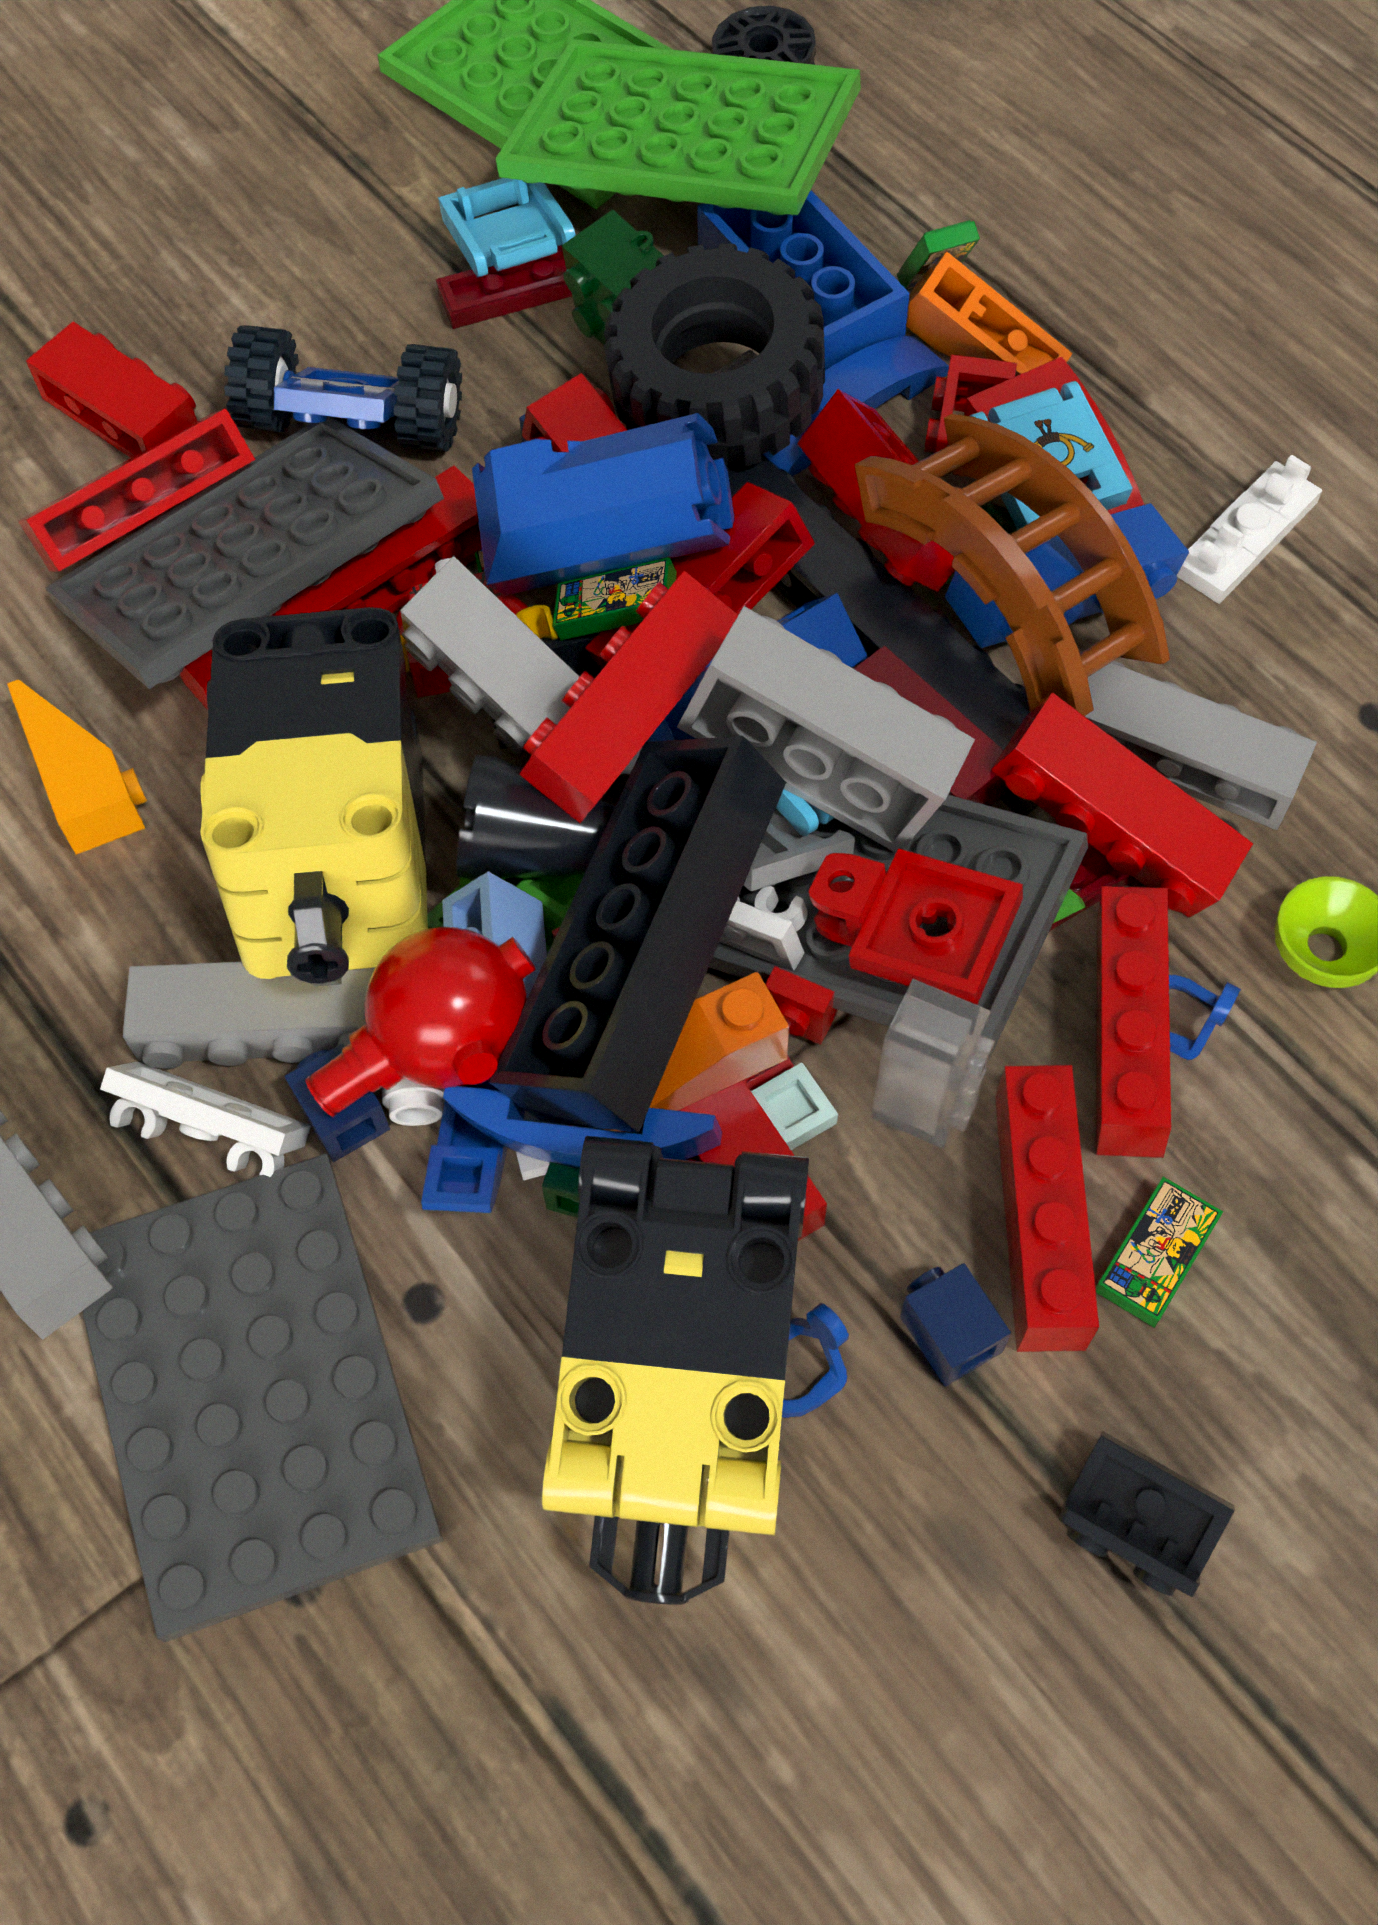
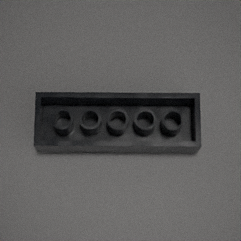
(640, 934)

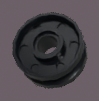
(766, 34)

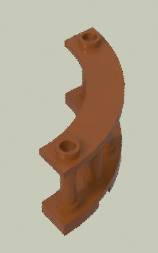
(996, 564)

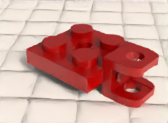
(887, 909)

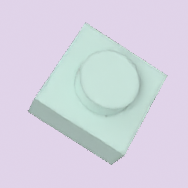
(796, 1106)

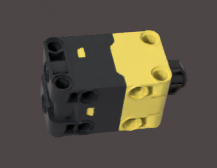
(314, 792)
(675, 1355)

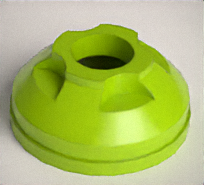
(1336, 909)

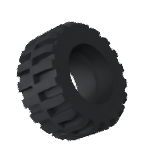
(716, 300)

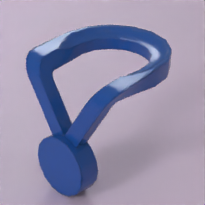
(1221, 1006)
(832, 1333)

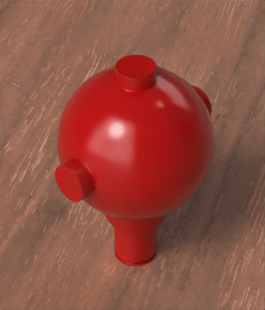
(432, 1016)

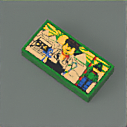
(955, 239)
(607, 598)
(1158, 1252)

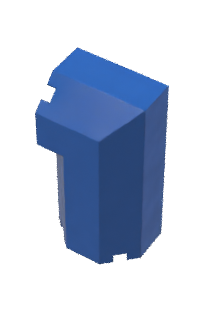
(600, 504)

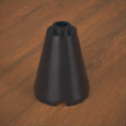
(519, 829)

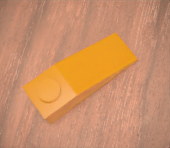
(80, 774)

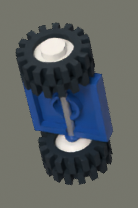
(269, 390)

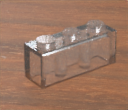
(932, 1064)

